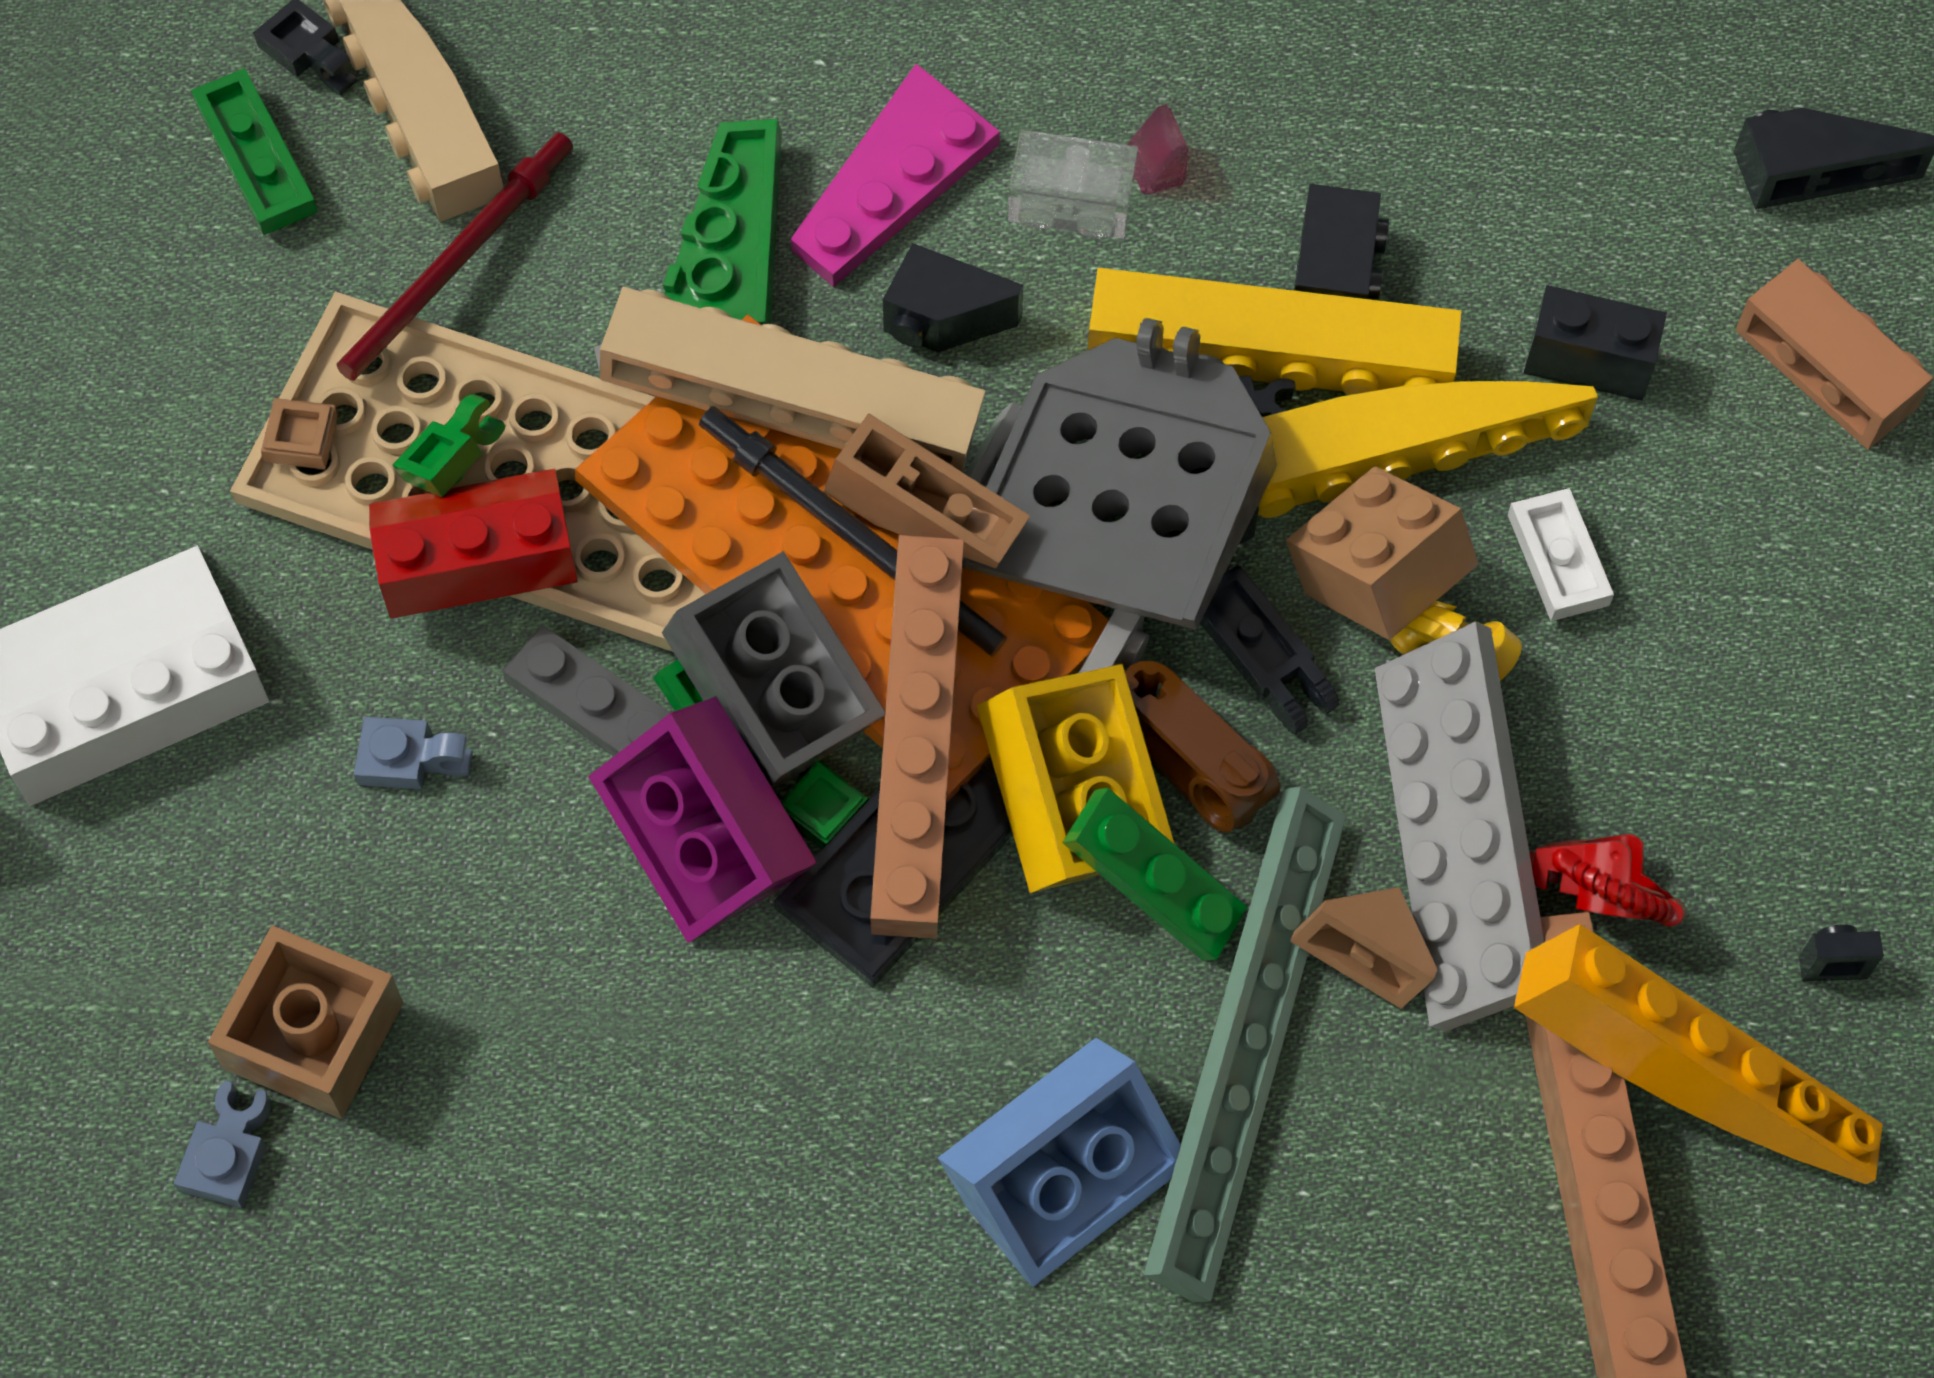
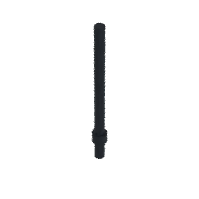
(758, 456)

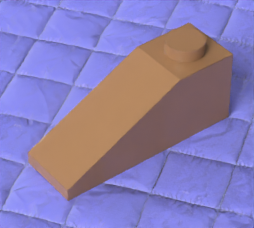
(920, 494)

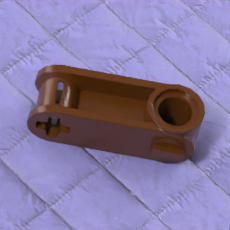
(1199, 749)

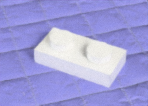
(1560, 554)

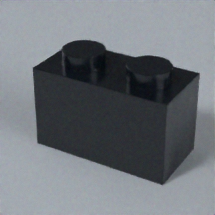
(1339, 243)
(1595, 342)

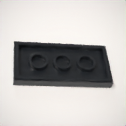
(835, 894)

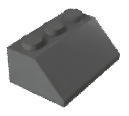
(774, 668)

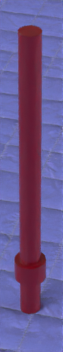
(524, 183)

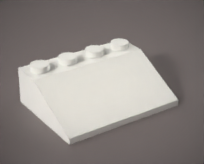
(120, 675)

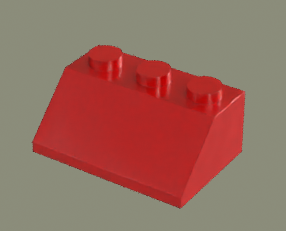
(471, 544)

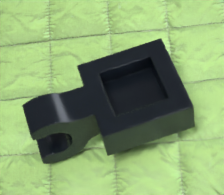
(303, 40)

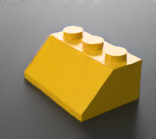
(1052, 751)

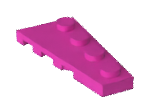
(896, 171)

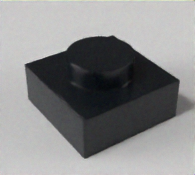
(1840, 954)

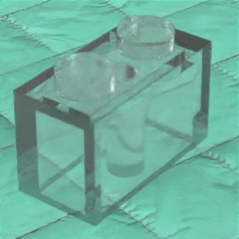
(1072, 184)

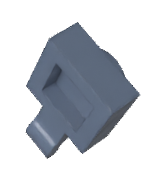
(402, 750)

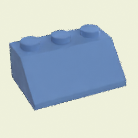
(1064, 1159)

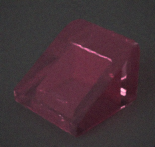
(1161, 152)

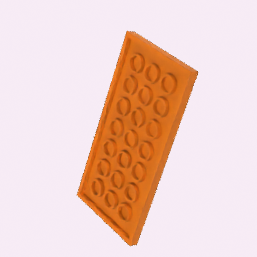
(720, 521)

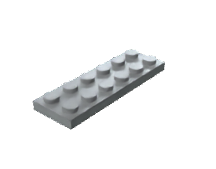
(1460, 822)

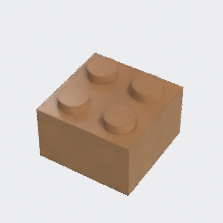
(1382, 552)
(306, 1022)

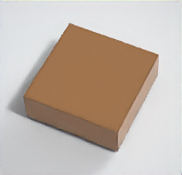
(299, 433)

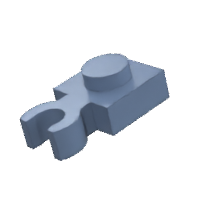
(225, 1156)

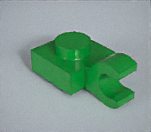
(447, 451)

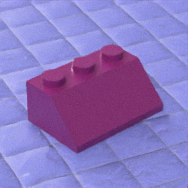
(701, 818)

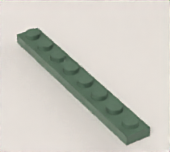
(1244, 1049)

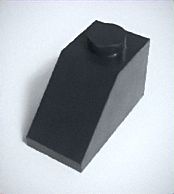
(947, 302)

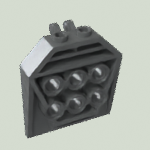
(1132, 402)

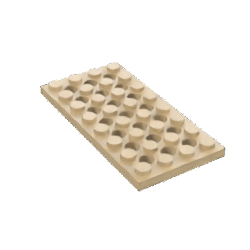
(519, 386)

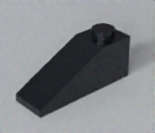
(1824, 154)

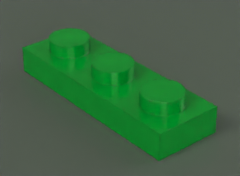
(254, 151)
(1155, 874)

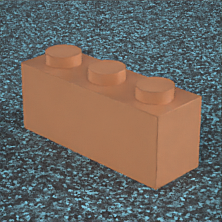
(1833, 353)

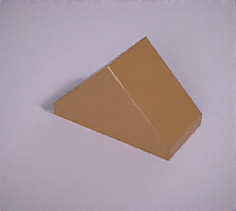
(1371, 942)

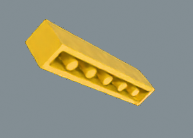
(1283, 332)

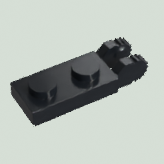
(1265, 649)

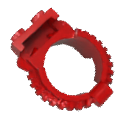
(1606, 878)

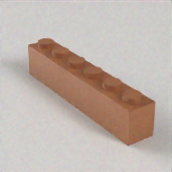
(917, 737)

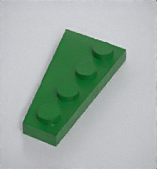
(732, 231)

